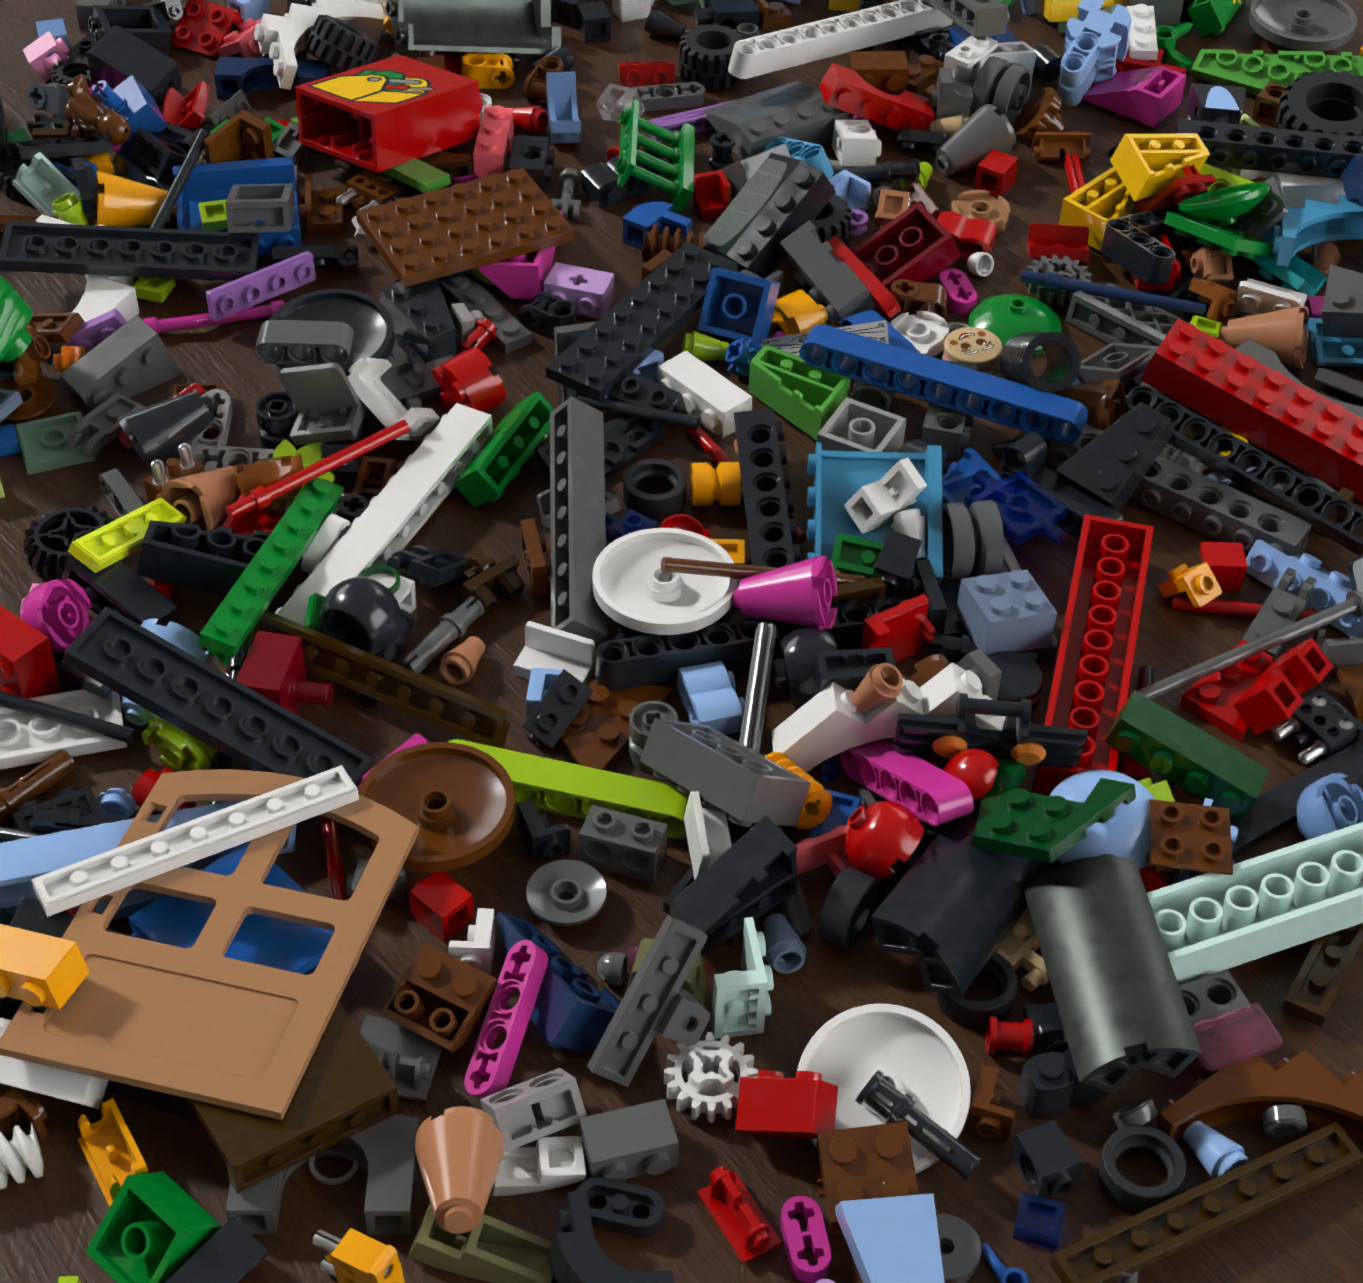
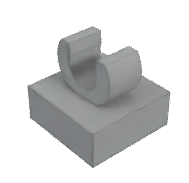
(464, 320)

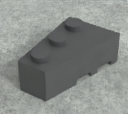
(824, 275)
(1343, 304)
(123, 363)

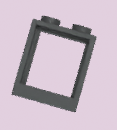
(267, 202)

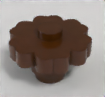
(1040, 115)

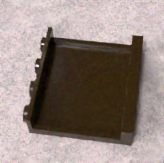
(336, 1098)

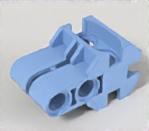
(1092, 48)

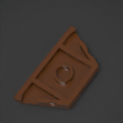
(601, 727)

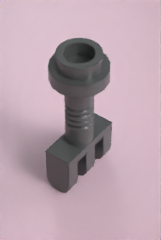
(569, 181)

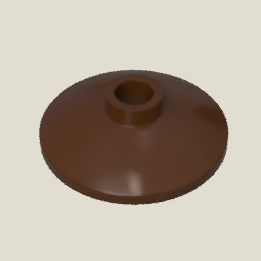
(36, 397)

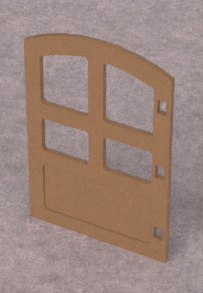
(191, 1015)

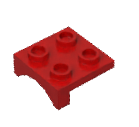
(1179, 189)
(899, 628)

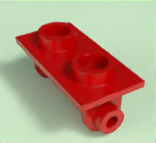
(738, 1215)

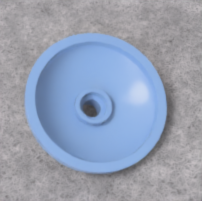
(1121, 835)

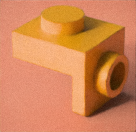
(1196, 581)

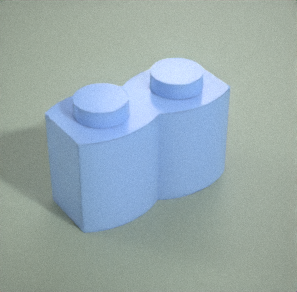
(711, 697)

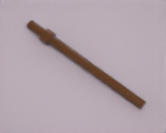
(731, 570)

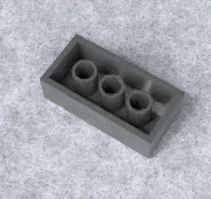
(724, 773)

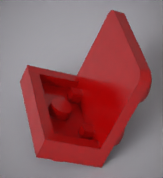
(204, 27)

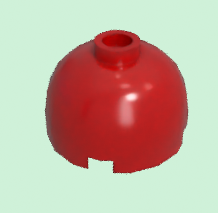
(881, 836)

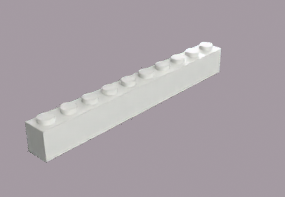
(399, 508)

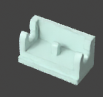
(42, 184)

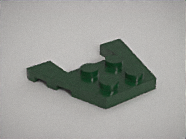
(1038, 824)

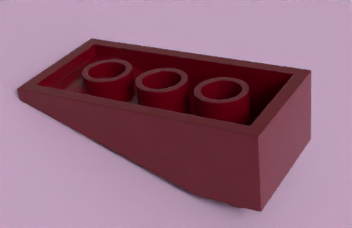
(908, 248)

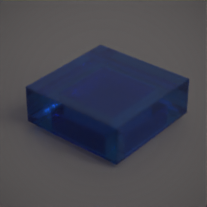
(1039, 1220)

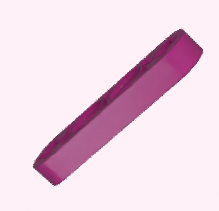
(512, 1021)

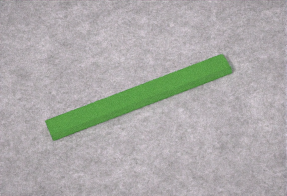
(415, 174)

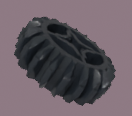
(51, 536)

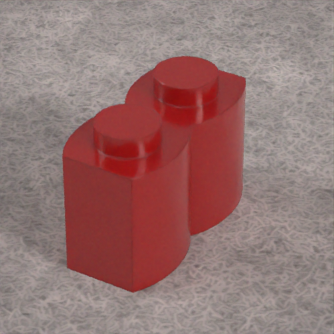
(969, 234)

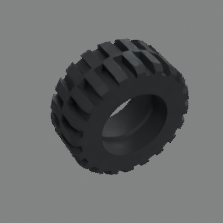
(1323, 104)

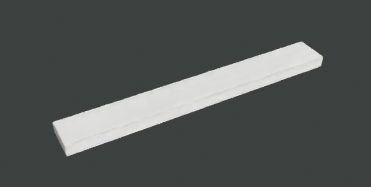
(193, 840)

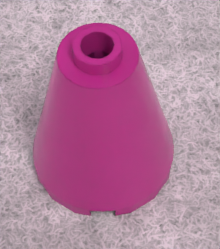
(791, 594)

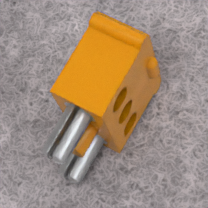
(359, 1258)

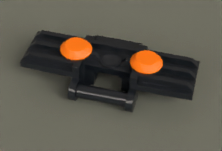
(1016, 742)

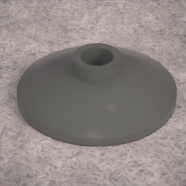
(566, 892)

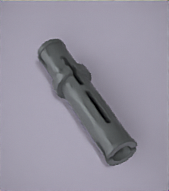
(451, 628)

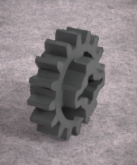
(1066, 268)

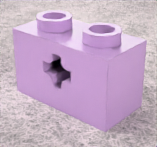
(586, 288)

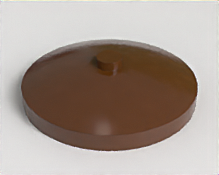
(452, 795)

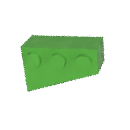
(796, 389)

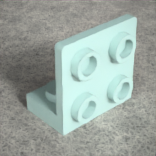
(743, 996)

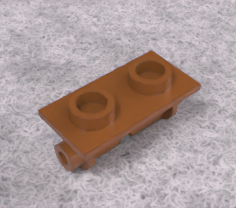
(1049, 144)

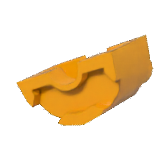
(797, 313)

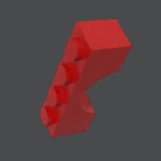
(851, 93)

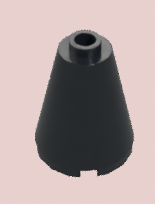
(166, 425)

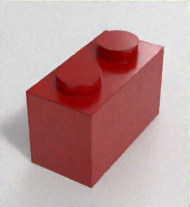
(786, 1106)

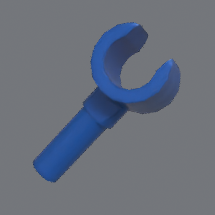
(1000, 1270)

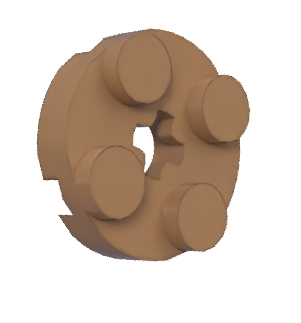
(991, 209)

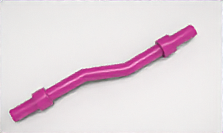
(203, 320)

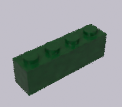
(1186, 755)

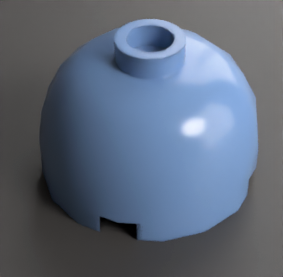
(1329, 806)

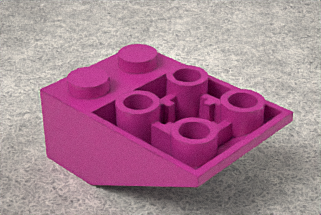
(1140, 94)

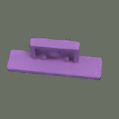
(260, 286)

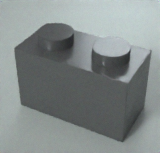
(629, 1141)

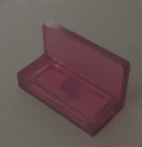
(1235, 1037)

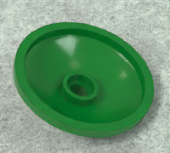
(1224, 203)
(1014, 314)

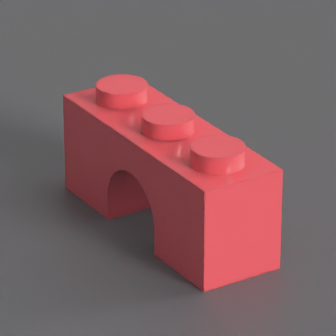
(494, 140)

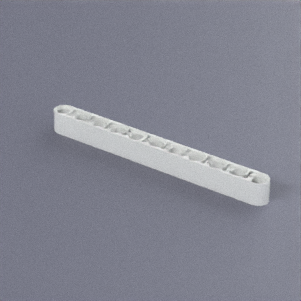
(832, 37)

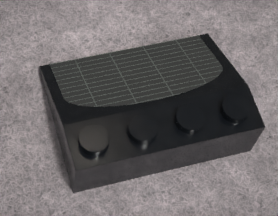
(766, 211)

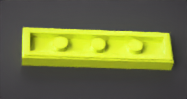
(122, 535)

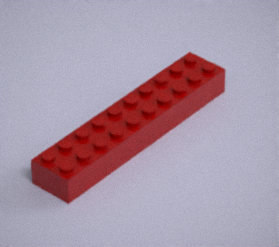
(1097, 641)

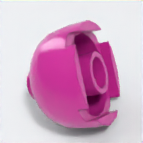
(57, 611)

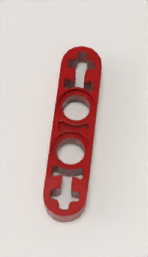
(880, 294)

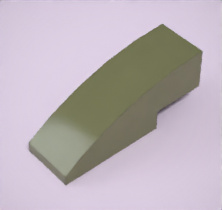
(487, 1253)

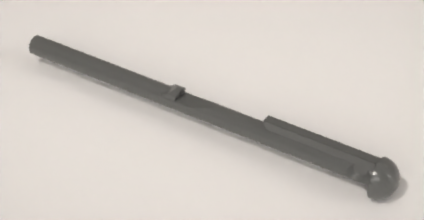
(1352, 605)

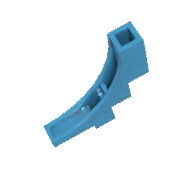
(1313, 225)

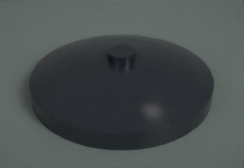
(366, 315)

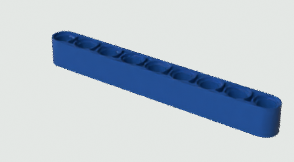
(944, 383)

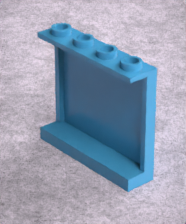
(843, 473)

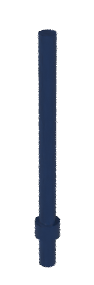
(1052, 281)

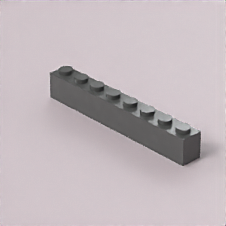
(576, 517)

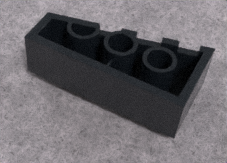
(199, 558)

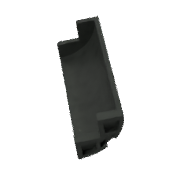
(474, 25)
(1110, 971)

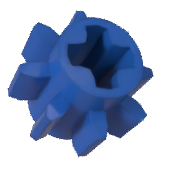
(740, 354)

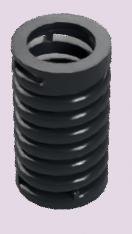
(1061, 355)

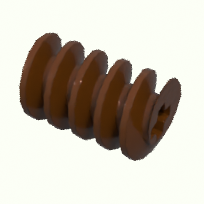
(655, 242)

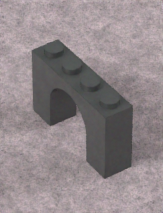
(384, 1154)

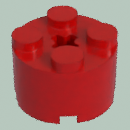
(469, 382)

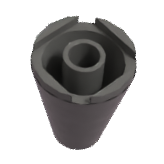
(975, 141)

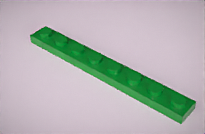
(270, 568)

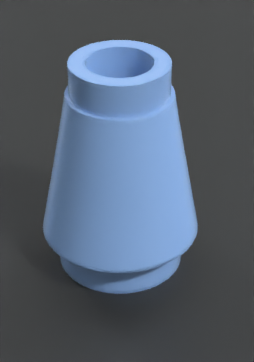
(1213, 1149)

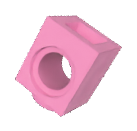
(40, 48)

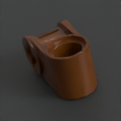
(535, 82)
(920, 297)

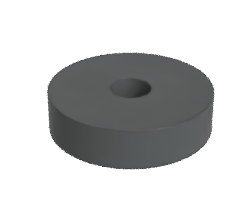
(964, 1247)

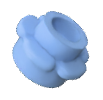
(116, 803)

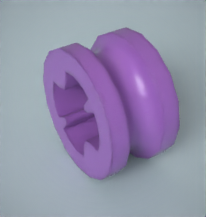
(858, 223)

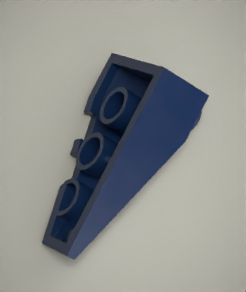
(567, 1007)

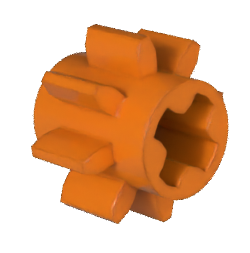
(68, 357)

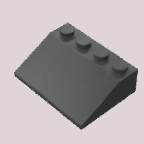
(783, 111)

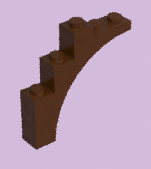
(1251, 1086)

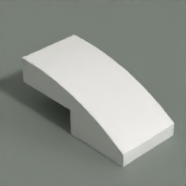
(541, 1168)

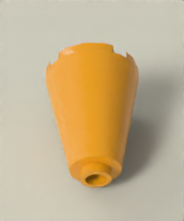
(126, 202)

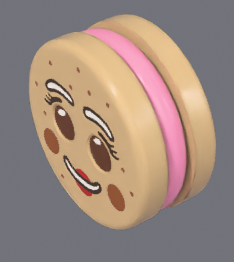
(973, 347)

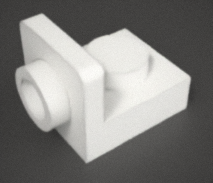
(480, 942)

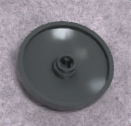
(1303, 23)

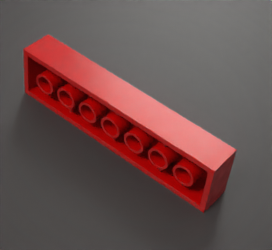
(1260, 405)

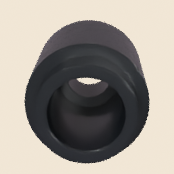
(1047, 62)

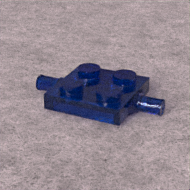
(1023, 507)

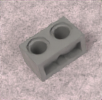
(535, 1107)

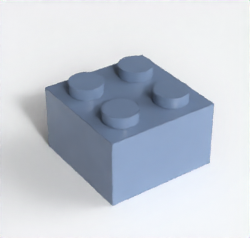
(1006, 612)

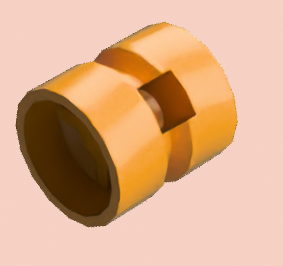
(715, 484)

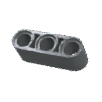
(304, 342)

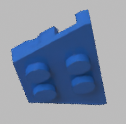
(958, 483)

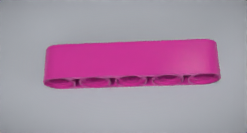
(908, 781)

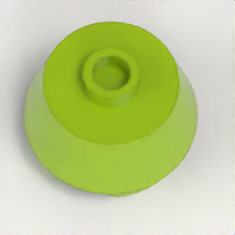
(178, 749)

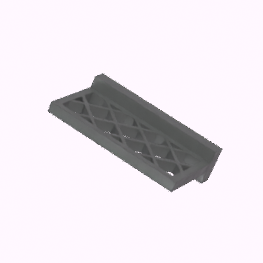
(1119, 325)

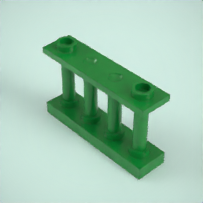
(680, 155)

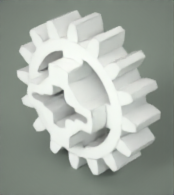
(709, 1076)

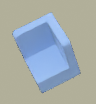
(852, 189)

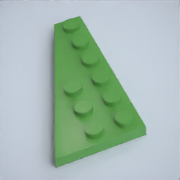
(1258, 69)

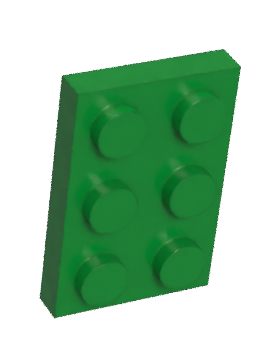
(1212, 234)

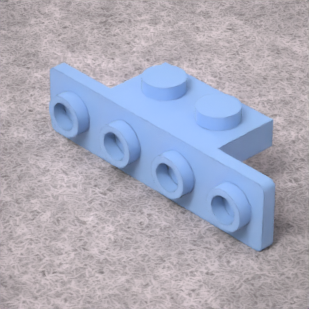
(1331, 588)

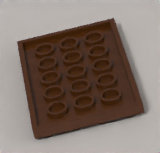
(464, 226)

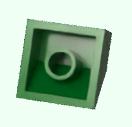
(150, 1230)

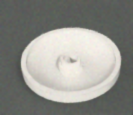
(645, 599)
(910, 1052)

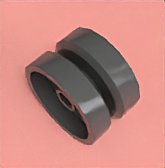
(1003, 87)
(972, 539)

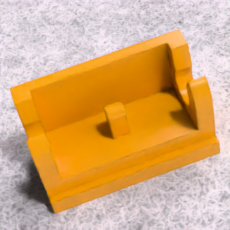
(110, 1150)

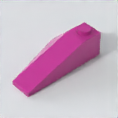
(521, 275)

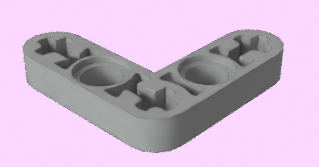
(216, 448)

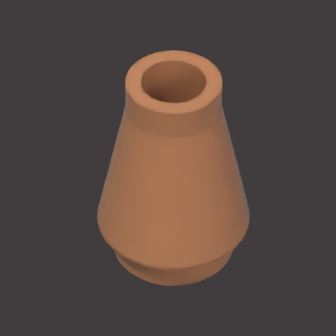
(461, 662)
(878, 686)

